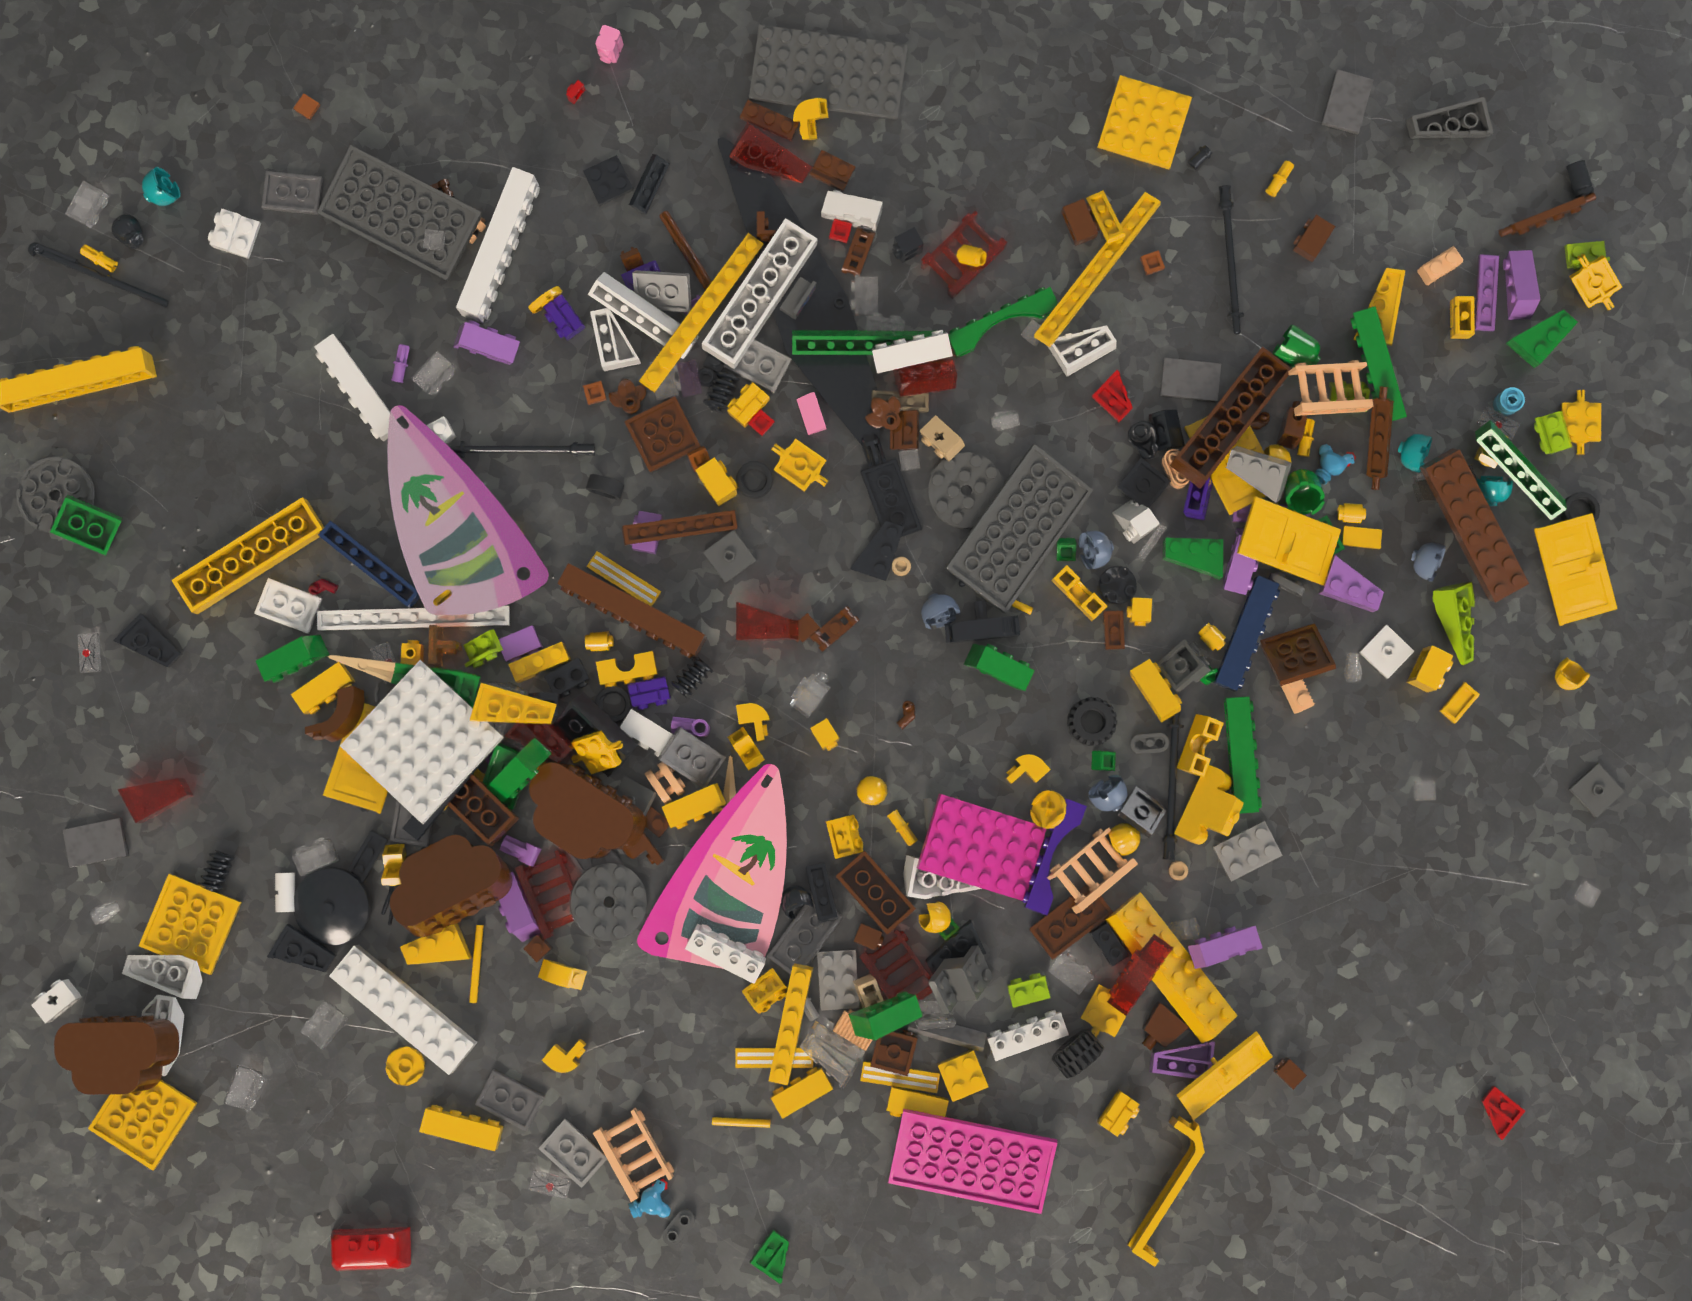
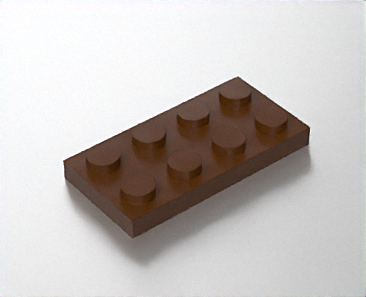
(1065, 927)

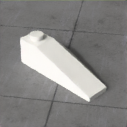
(928, 885)
(166, 972)

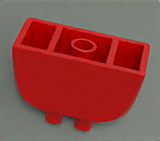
(370, 1248)

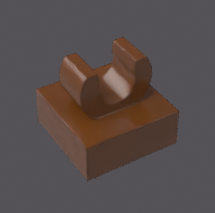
(631, 259)

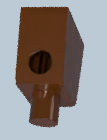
(1291, 428)
(1162, 1027)

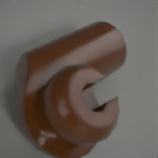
(1260, 421)
(908, 714)

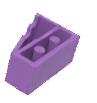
(1521, 285)
(486, 342)
(1239, 569)
(1350, 587)
(518, 912)
(1224, 946)
(1183, 1061)

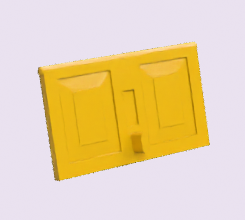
(1232, 489)
(1288, 540)
(1575, 569)
(351, 782)
(1224, 1075)

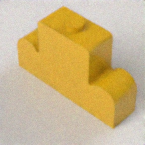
(1209, 808)

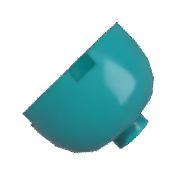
(159, 188)
(1414, 451)
(1495, 489)

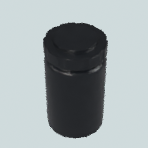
(1580, 178)

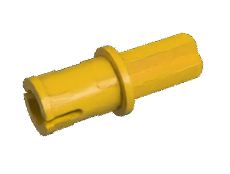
(1279, 178)
(98, 258)
(1305, 443)
(902, 828)

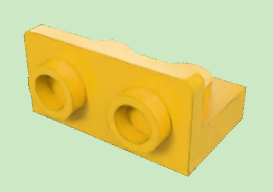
(845, 836)
(765, 991)

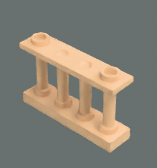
(1324, 405)
(1109, 877)
(623, 1171)

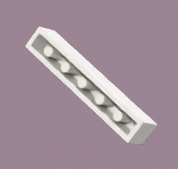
(635, 310)
(355, 384)

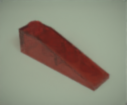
(763, 154)

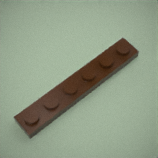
(679, 527)

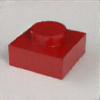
(575, 91)
(840, 231)
(761, 422)

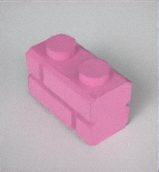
(609, 44)

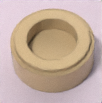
(901, 566)
(1178, 870)

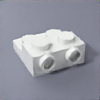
(234, 233)

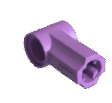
(690, 726)
(523, 851)

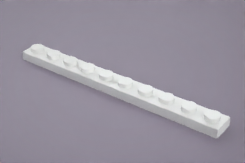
(407, 619)

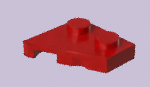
(1114, 397)
(1501, 1111)

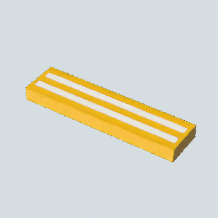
(623, 579)
(764, 1057)
(915, 1080)

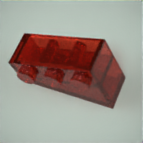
(926, 377)
(763, 625)
(546, 734)
(154, 798)

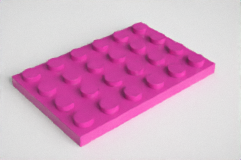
(981, 847)

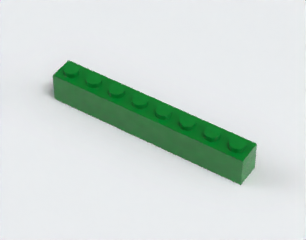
(845, 341)

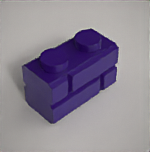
(564, 317)
(1197, 500)
(649, 692)

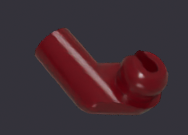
(322, 585)

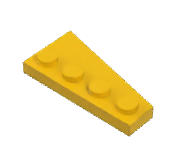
(507, 706)

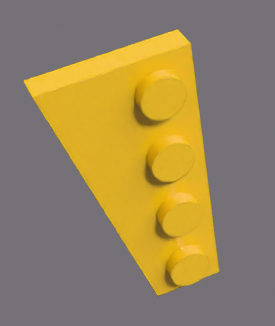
(1387, 301)

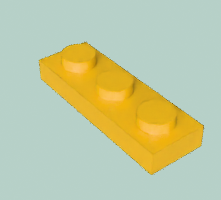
(1105, 217)

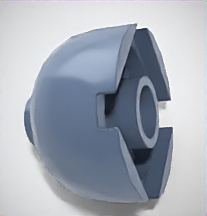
(1096, 549)
(1428, 560)
(939, 610)
(1109, 795)

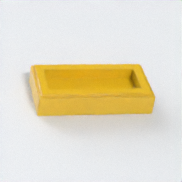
(1361, 537)
(1459, 702)

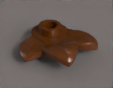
(628, 393)
(882, 411)

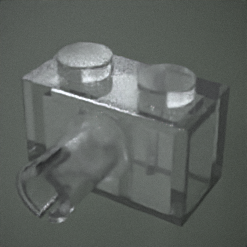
(810, 693)

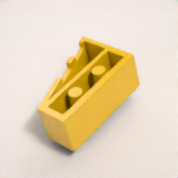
(439, 947)

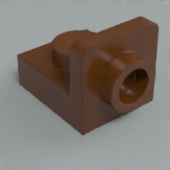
(762, 224)

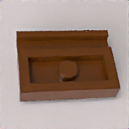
(832, 171)
(907, 433)

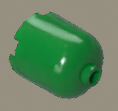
(1297, 348)
(1304, 492)

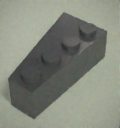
(1460, 120)

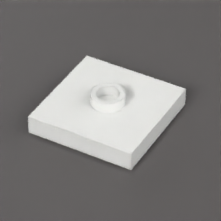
(1386, 651)

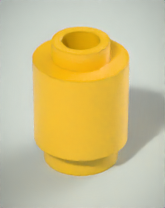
(971, 255)
(1351, 513)
(1212, 637)
(599, 641)

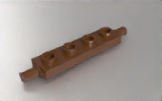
(1541, 219)
(1379, 438)

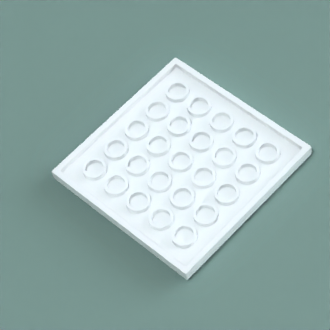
(421, 742)

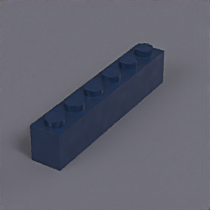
(370, 564)
(1246, 633)

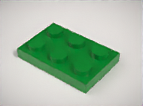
(500, 758)

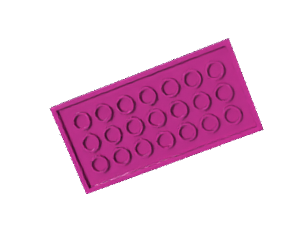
(972, 1161)

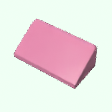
(811, 413)

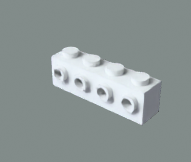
(911, 352)
(726, 953)
(1028, 1035)

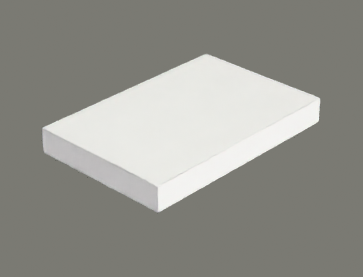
(288, 605)

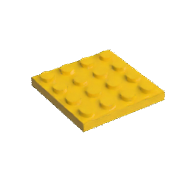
(1144, 122)
(190, 922)
(143, 1121)

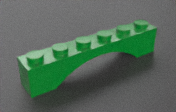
(1037, 306)

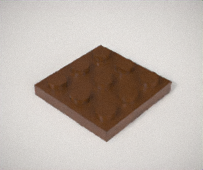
(662, 434)
(1297, 654)

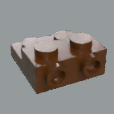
(894, 1052)

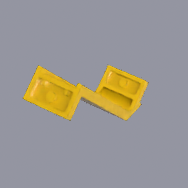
(1169, 1192)

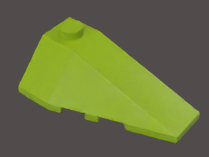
(1454, 609)

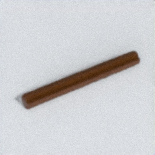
(685, 249)

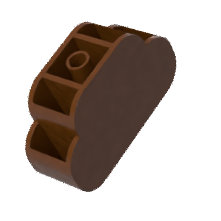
(582, 812)
(447, 885)
(116, 1052)

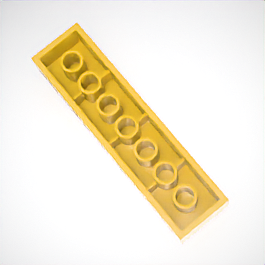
(76, 379)
(249, 556)
(1178, 980)

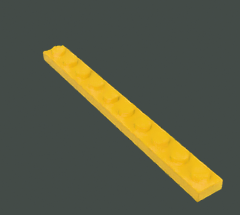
(1096, 271)
(701, 313)

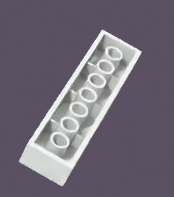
(498, 245)
(759, 293)
(403, 1009)

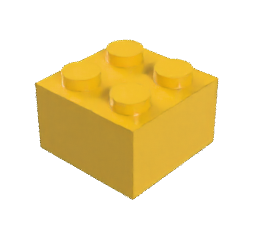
(717, 482)
(1430, 669)
(962, 1075)

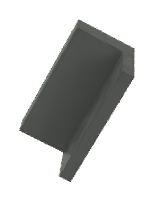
(798, 297)

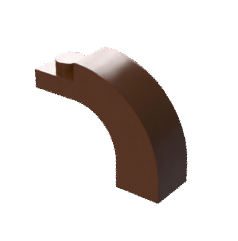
(344, 719)

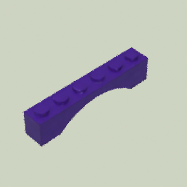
(1040, 893)

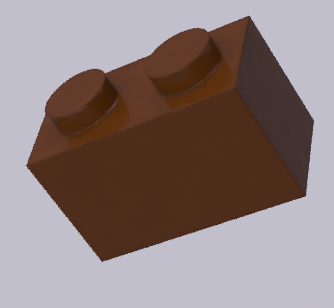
(1080, 222)
(1314, 237)

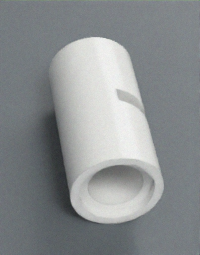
(286, 891)

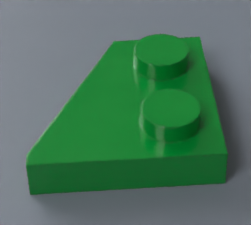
(771, 1256)

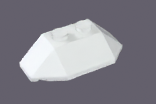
(166, 1008)

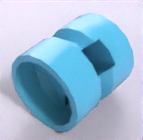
(1509, 401)

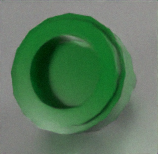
(1210, 676)

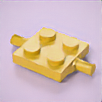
(1595, 281)
(1582, 421)
(800, 465)
(596, 752)
(1101, 1014)

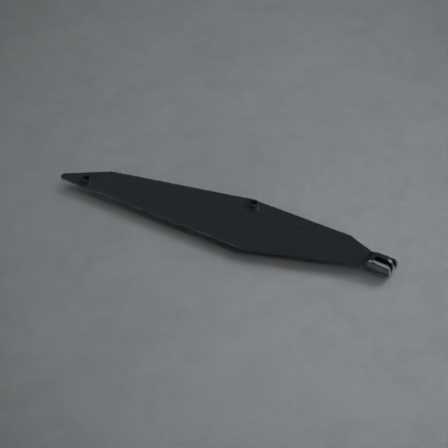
(840, 379)

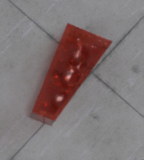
(1138, 974)

